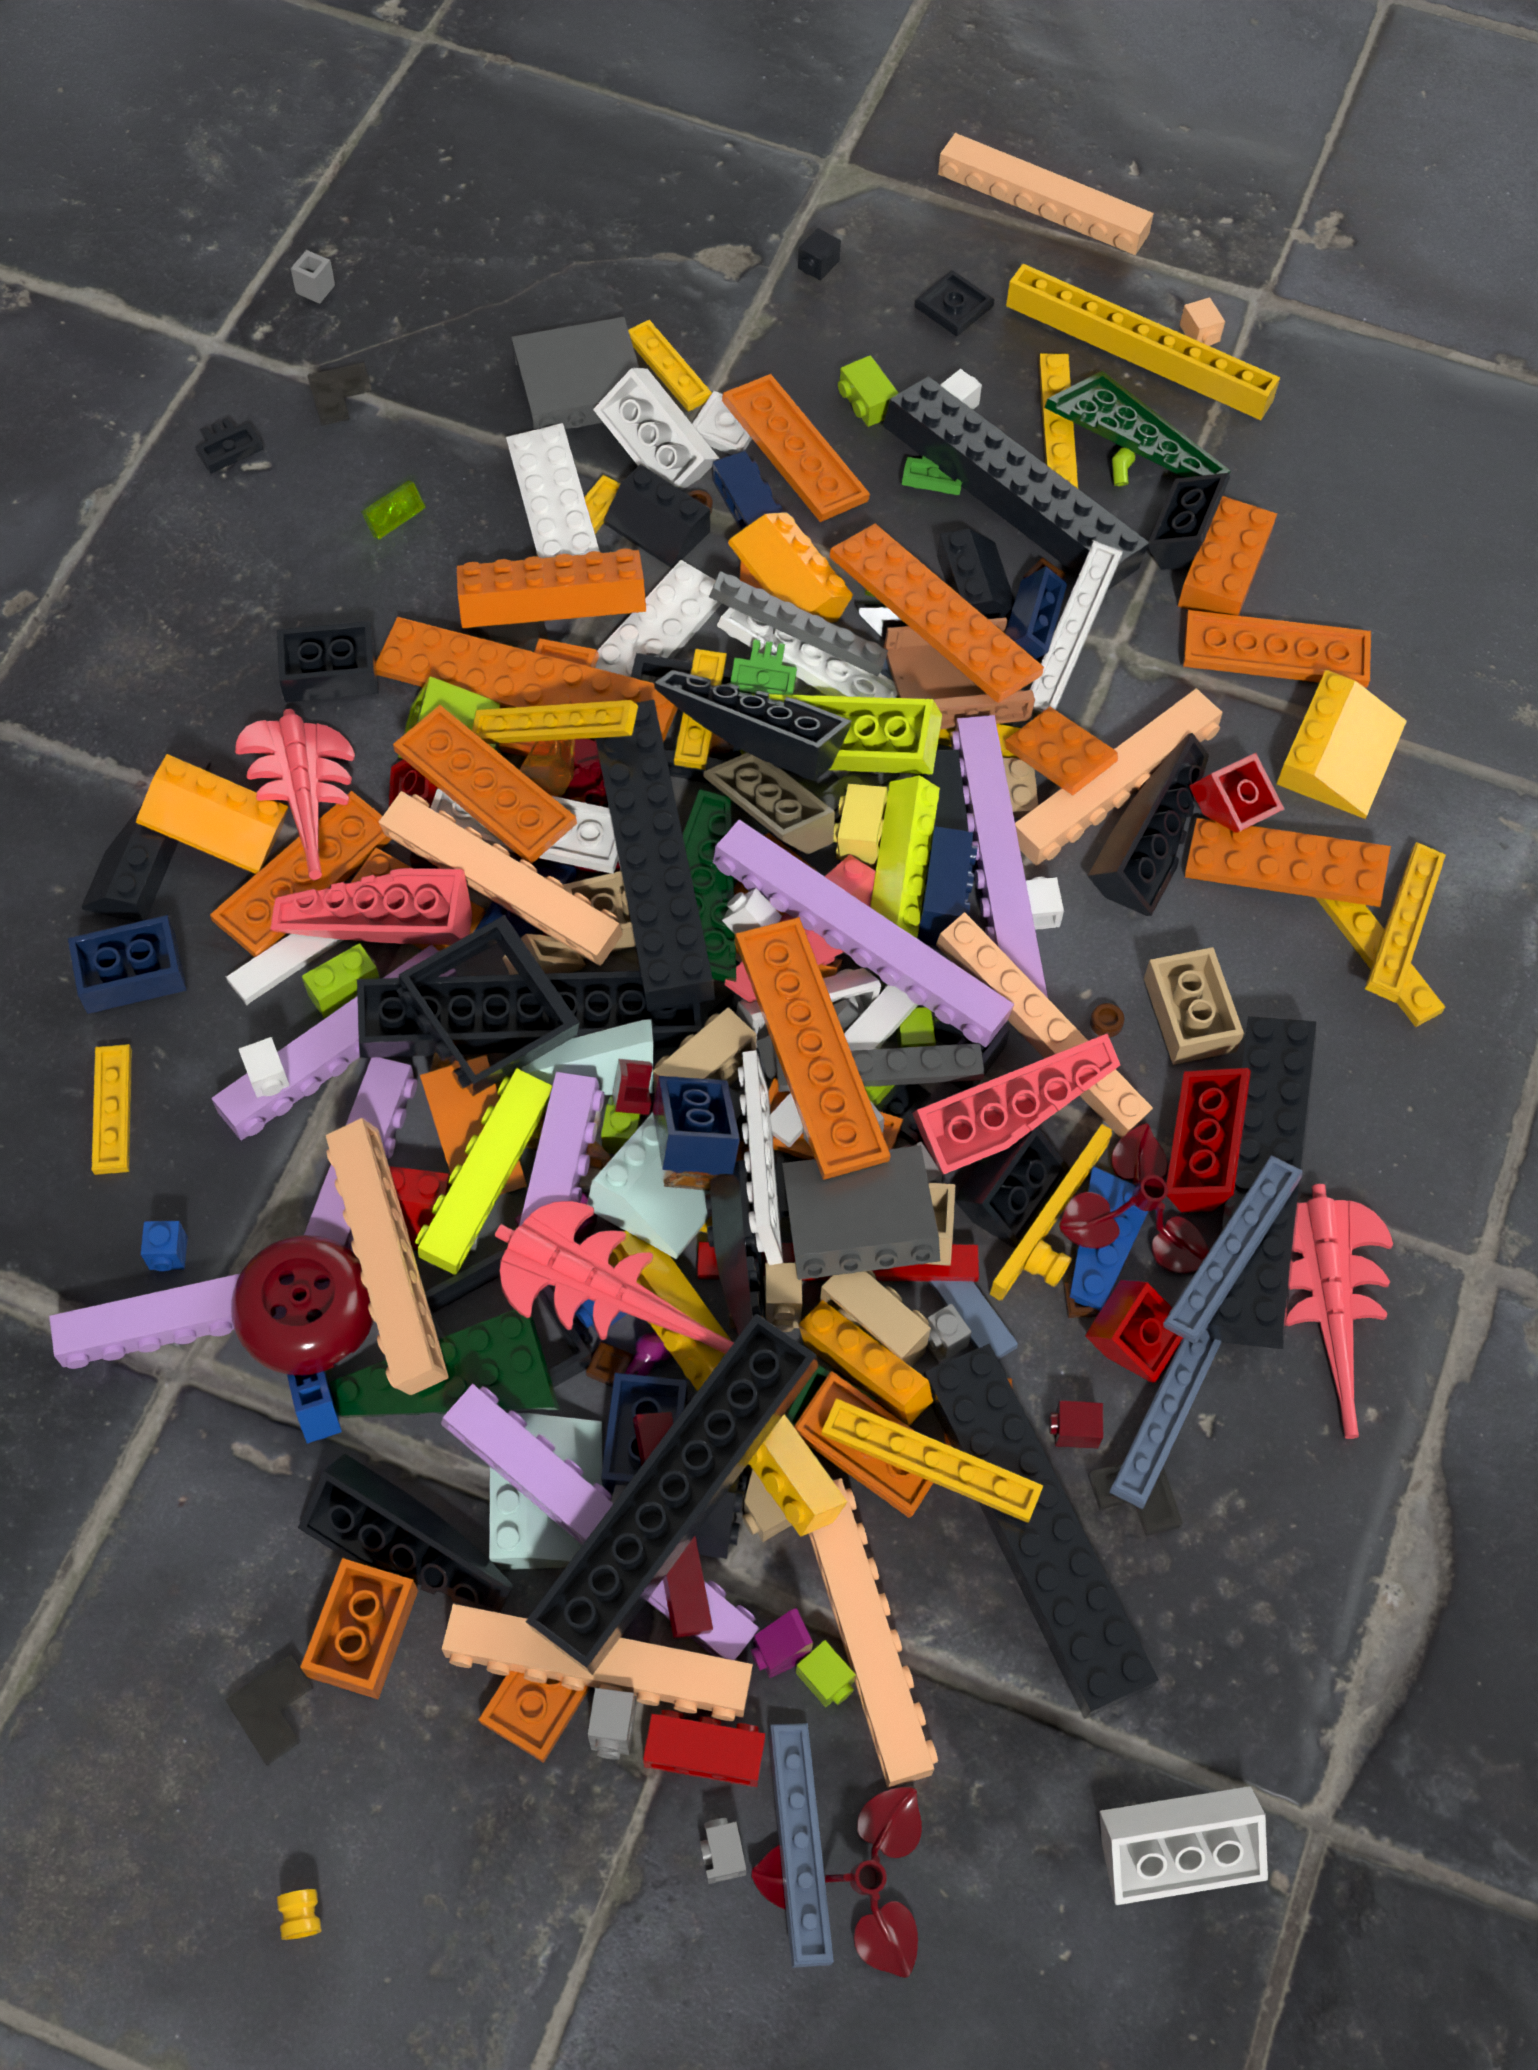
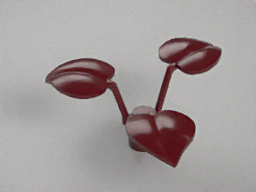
(1092, 1226)
(889, 1935)

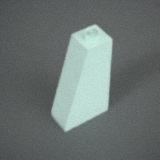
(597, 1055)

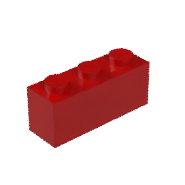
(704, 1748)

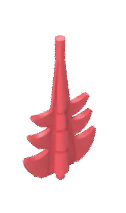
(298, 763)
(1326, 1238)
(546, 1254)

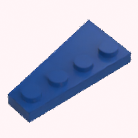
(1099, 1268)

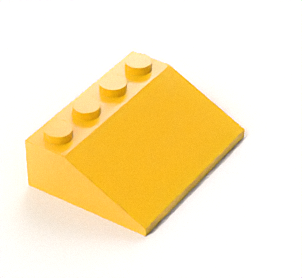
(1342, 746)

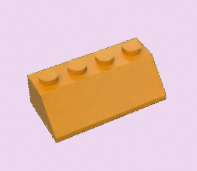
(791, 566)
(211, 814)

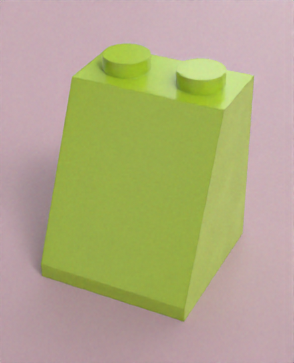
(454, 699)

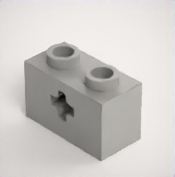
(611, 1723)

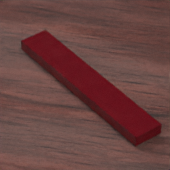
(684, 1581)

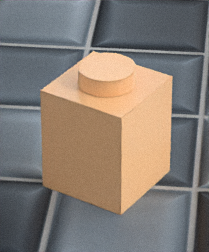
(1202, 322)

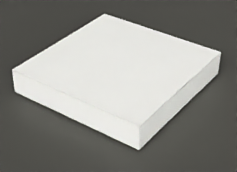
(720, 427)

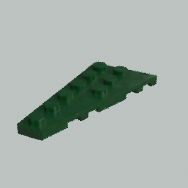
(1122, 418)
(713, 890)
(494, 1354)

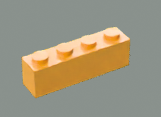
(866, 1362)

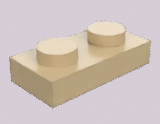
(1021, 786)

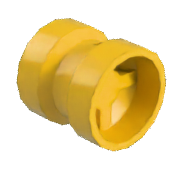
(1047, 1263)
(298, 1914)

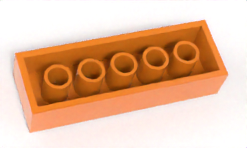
(550, 588)

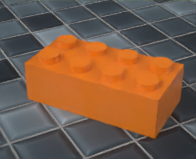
(1227, 558)

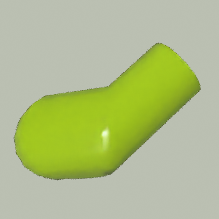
(1120, 463)

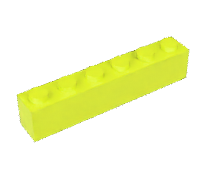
(905, 852)
(485, 1171)

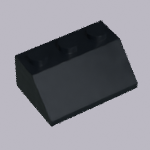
(658, 516)
(1186, 519)
(976, 572)
(1013, 1187)

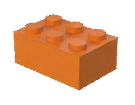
(359, 1628)

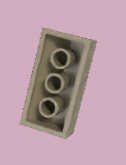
(775, 801)

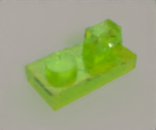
(393, 509)

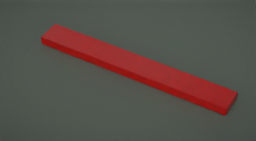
(963, 1266)

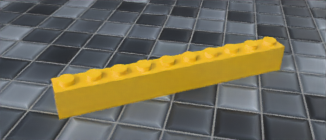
(1142, 341)
(784, 1459)

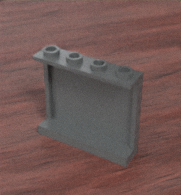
(572, 370)
(862, 1217)

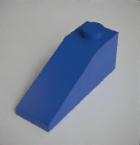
(314, 1405)

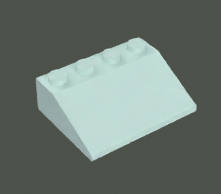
(634, 1196)
(521, 1531)

